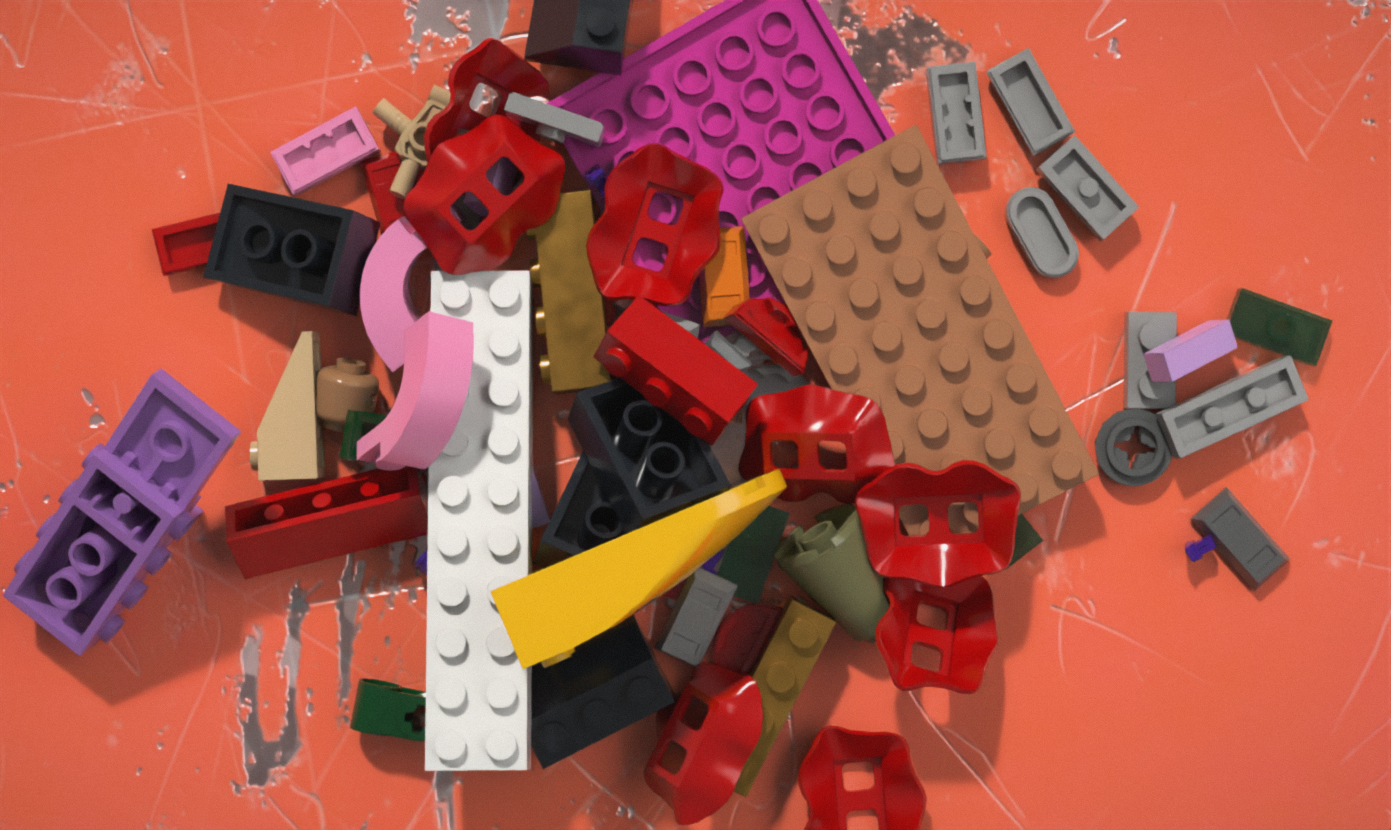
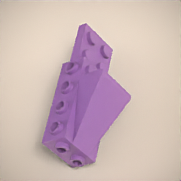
(122, 515)

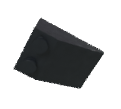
(291, 248)
(580, 519)

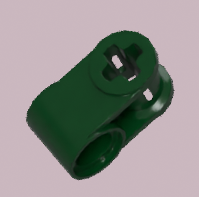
(387, 710)

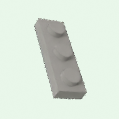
(1232, 406)

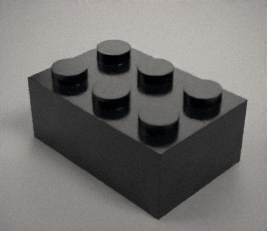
(643, 455)

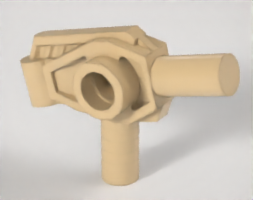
(411, 141)

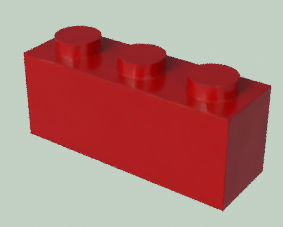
(674, 370)

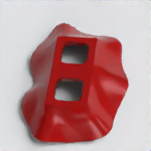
(498, 69)
(461, 167)
(625, 221)
(813, 416)
(940, 555)
(964, 644)
(715, 750)
(896, 788)

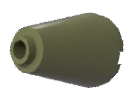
(835, 570)

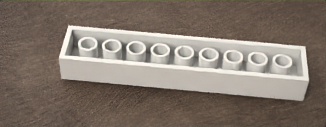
(481, 533)

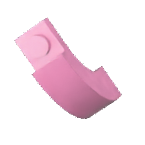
(386, 290)
(429, 398)

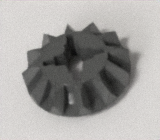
(1115, 462)

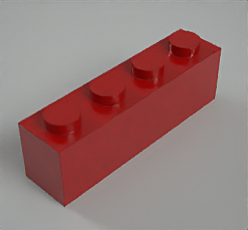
(327, 520)

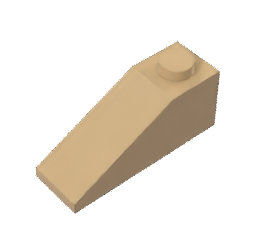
(290, 432)

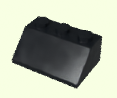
(579, 34)
(595, 692)

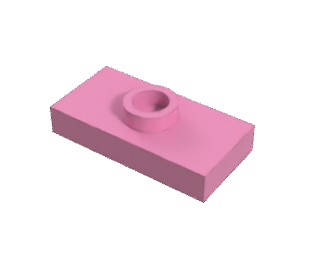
(325, 151)

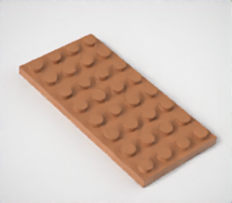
(918, 324)

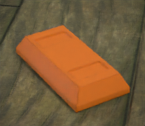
(725, 278)

